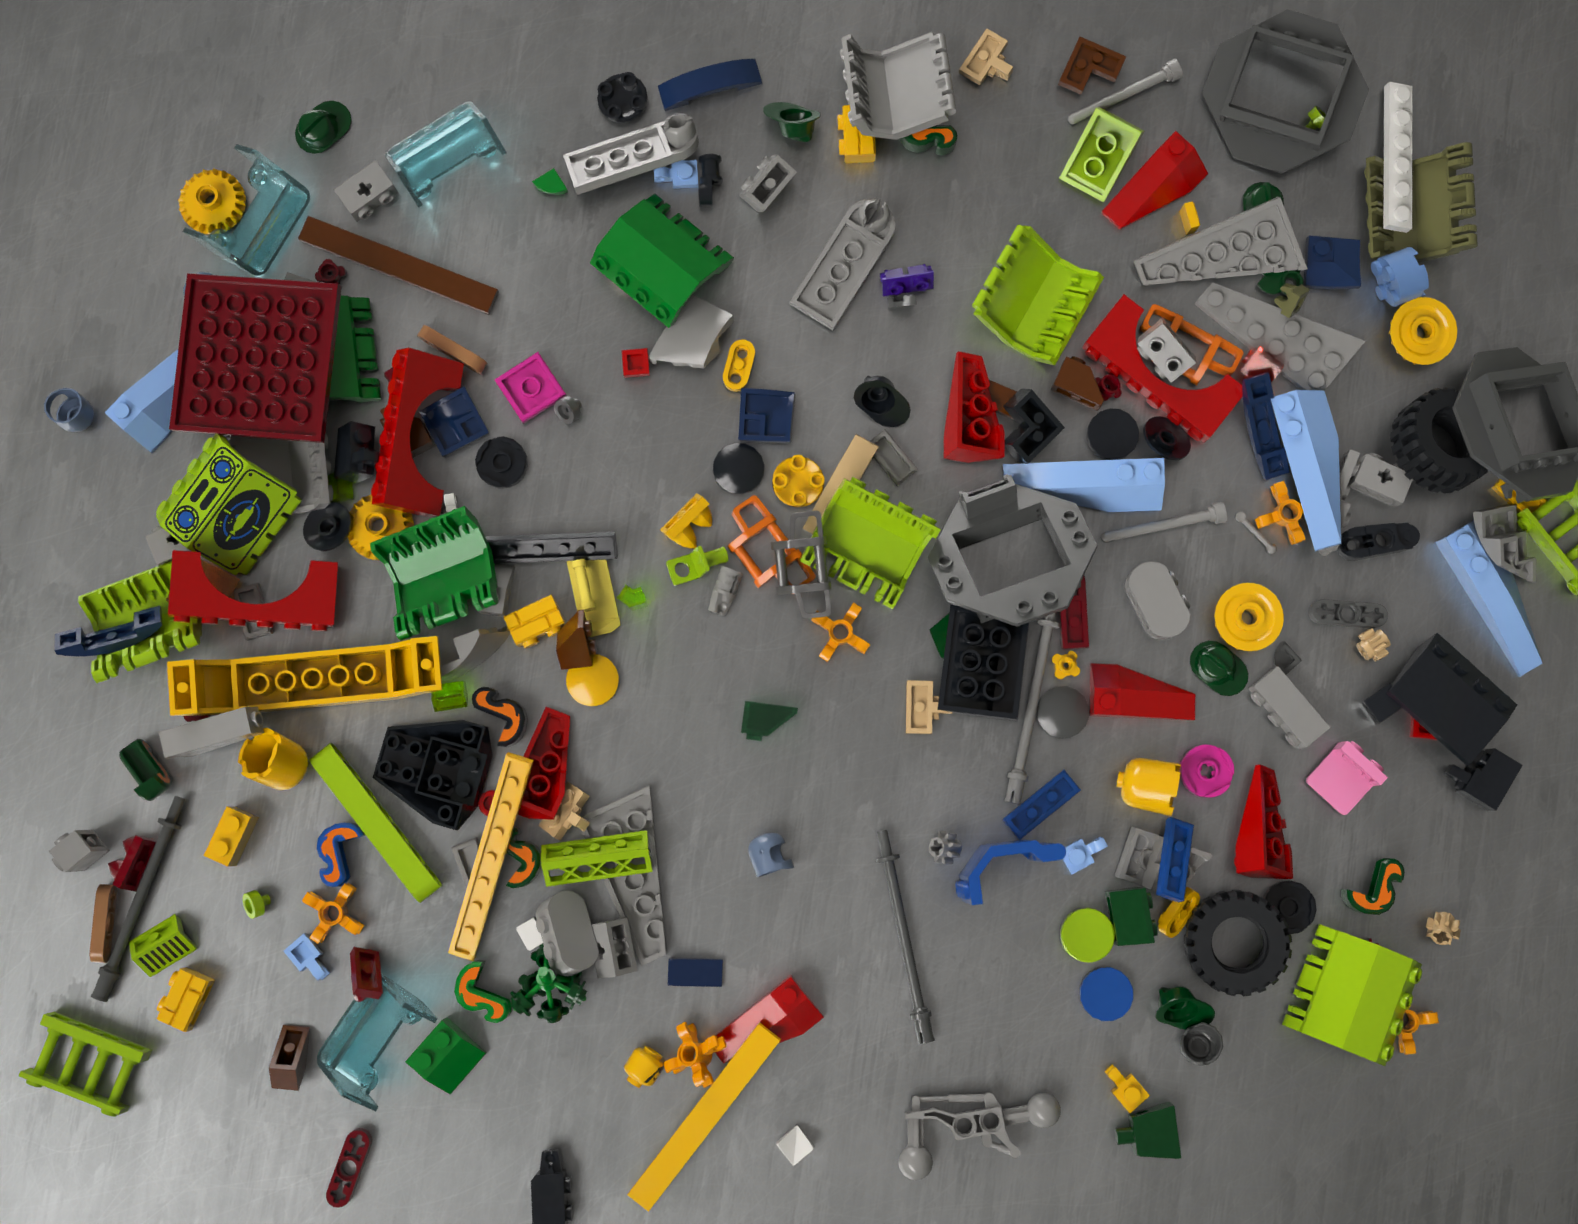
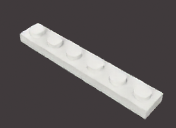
(1397, 157)

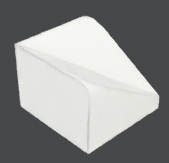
(530, 934)
(795, 1145)

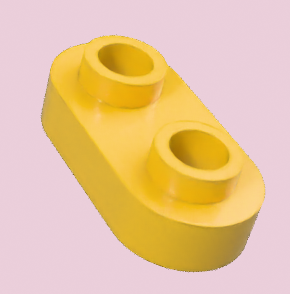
(738, 366)
(1177, 914)

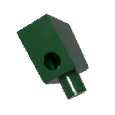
(1152, 1132)

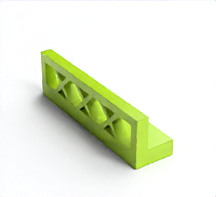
(595, 853)

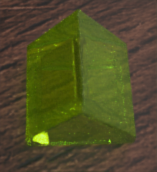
(341, 489)

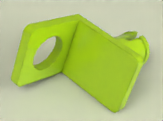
(697, 562)

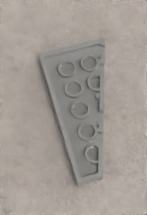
(1239, 246)
(1308, 349)
(638, 894)

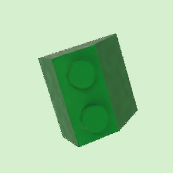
(446, 1056)

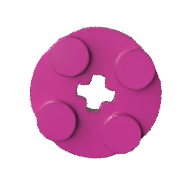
(1210, 756)

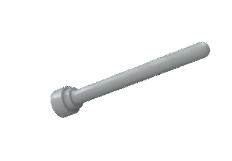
(1169, 72)
(1215, 513)

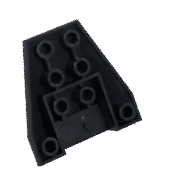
(436, 768)

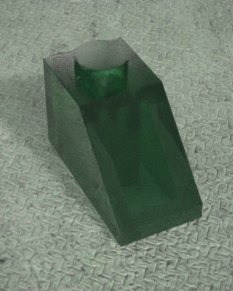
(764, 719)

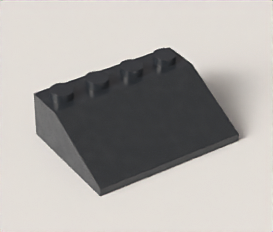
(982, 666)
(1451, 698)

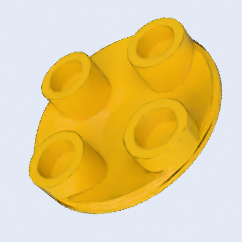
(798, 481)
(593, 684)

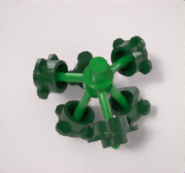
(541, 984)

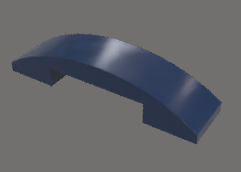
(709, 80)
(1262, 426)
(77, 643)

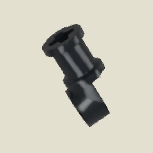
(709, 178)

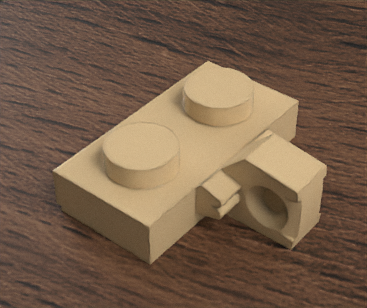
(987, 59)
(921, 707)
(567, 813)

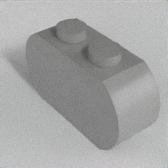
(1157, 600)
(566, 933)

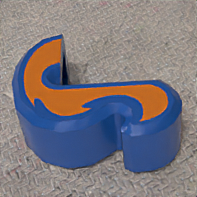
(332, 852)

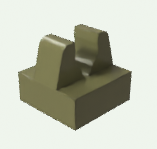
(1296, 297)

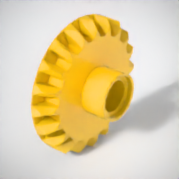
(222, 212)
(1438, 328)
(364, 516)
(1265, 612)

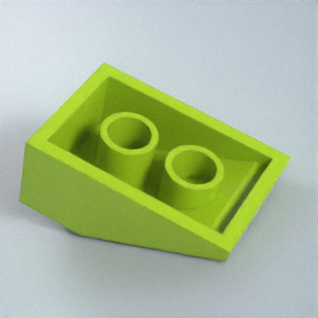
(1101, 154)

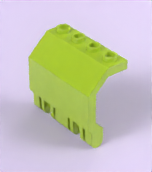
(872, 539)
(116, 606)
(1355, 995)

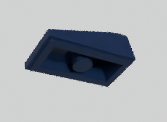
(695, 972)

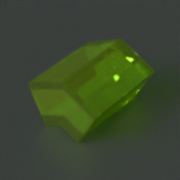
(632, 598)
(451, 697)

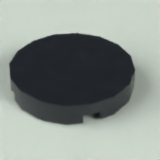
(1112, 434)
(501, 462)
(1294, 903)

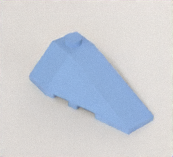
(147, 405)

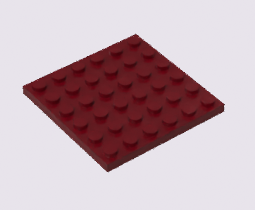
(255, 357)

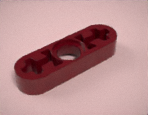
(335, 1184)

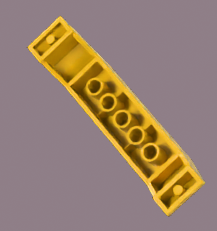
(305, 678)

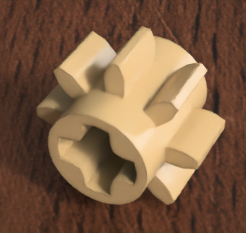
(1373, 644)
(1443, 928)

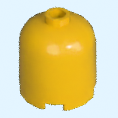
(273, 760)
(1150, 785)

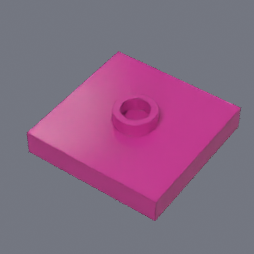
(530, 387)

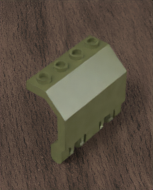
(1437, 206)

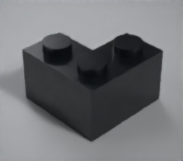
(1035, 429)

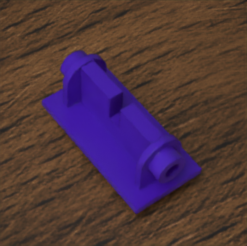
(918, 279)

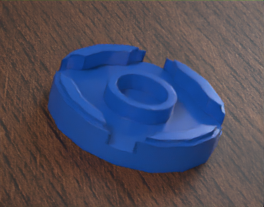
(1106, 994)

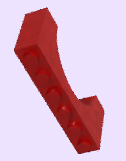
(1116, 348)
(397, 478)
(196, 598)

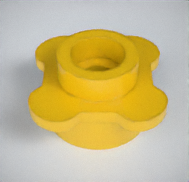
(1060, 670)

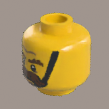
(643, 1066)

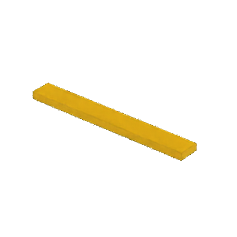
(490, 856)
(704, 1116)

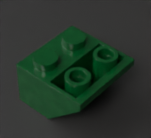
(1131, 916)

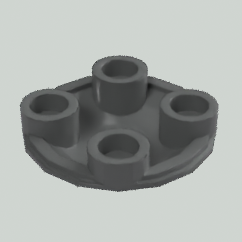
(1062, 712)

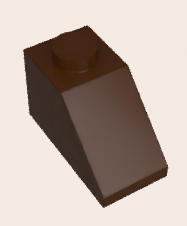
(1078, 383)
(289, 1058)

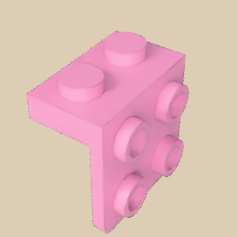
(1345, 776)

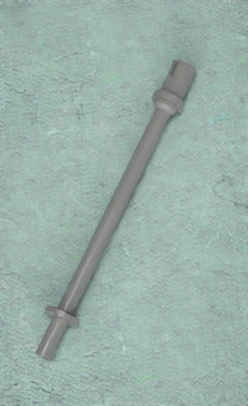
(1018, 773)

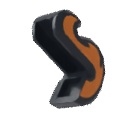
(506, 709)

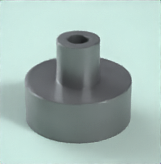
(567, 409)

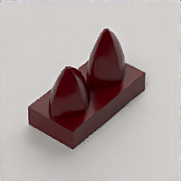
(129, 872)
(365, 974)

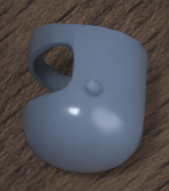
(65, 415)
(766, 854)

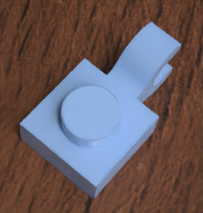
(682, 174)
(1079, 855)
(305, 954)

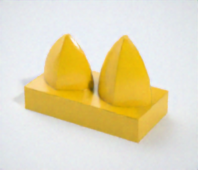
(679, 527)

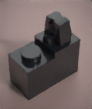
(355, 452)
(1486, 782)

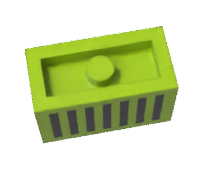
(161, 946)

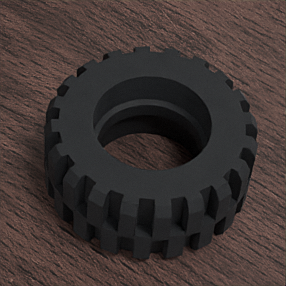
(1419, 452)
(1271, 958)

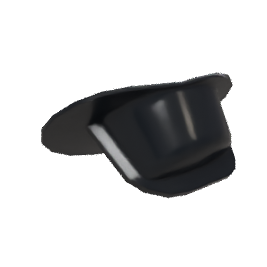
(882, 401)

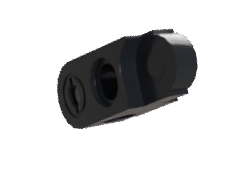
(1397, 539)

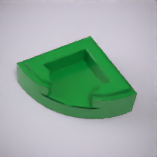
(550, 183)

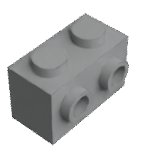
(767, 183)
(1166, 351)
(77, 850)

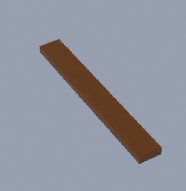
(398, 265)

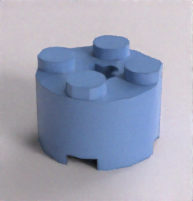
(1400, 277)

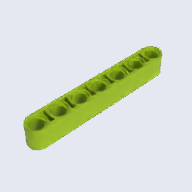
(375, 822)

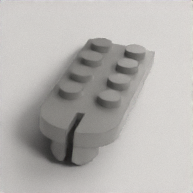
(632, 153)
(845, 263)

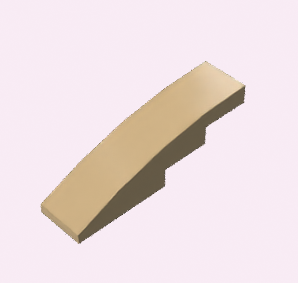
(853, 464)

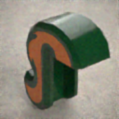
(941, 136)
(145, 769)
(530, 858)
(1381, 890)

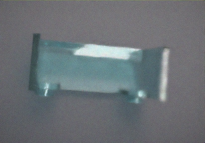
(441, 148)
(266, 221)
(362, 1037)

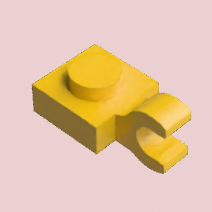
(1127, 1090)

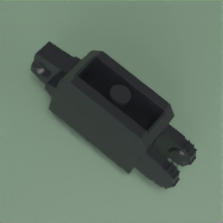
(550, 1191)

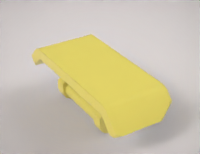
(594, 594)

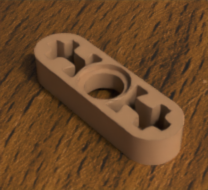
(452, 349)
(103, 923)

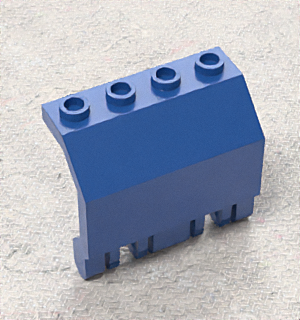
(969, 878)

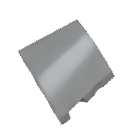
(693, 336)
(1503, 542)
(474, 650)
(1143, 855)

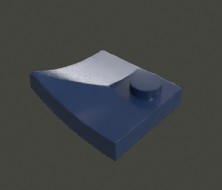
(1332, 263)
(766, 415)
(453, 421)

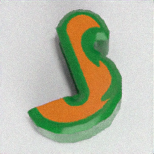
(476, 998)

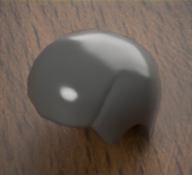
(1201, 1044)

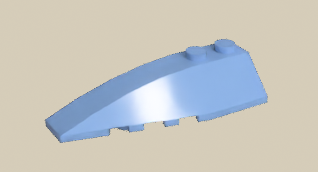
(1313, 459)
(1097, 484)
(1493, 595)

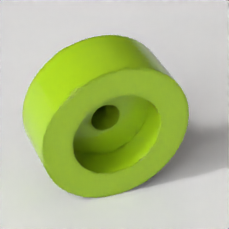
(1317, 117)
(255, 903)

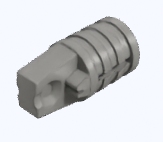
(724, 590)

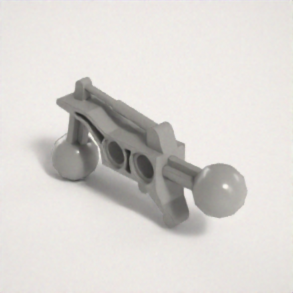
(917, 1162)

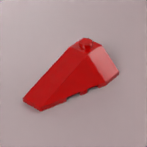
(1164, 178)
(971, 419)
(1130, 694)
(548, 773)
(1260, 840)
(783, 1011)

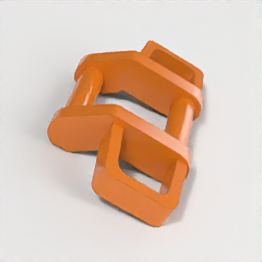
(1213, 341)
(769, 523)

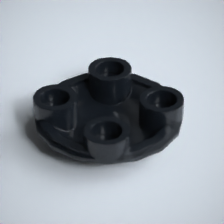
(622, 97)
(738, 468)

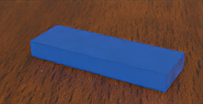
(1041, 804)
(1174, 859)

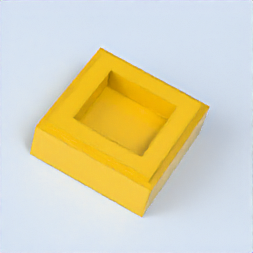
(1189, 218)

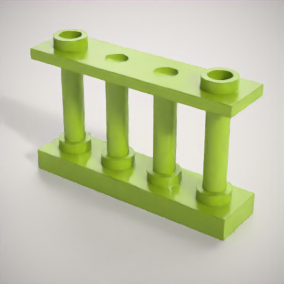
(1546, 541)
(82, 1035)

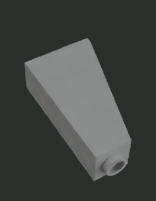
(211, 733)

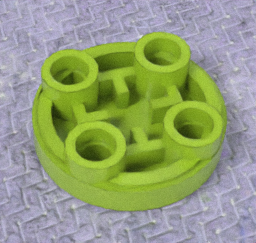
(1087, 935)

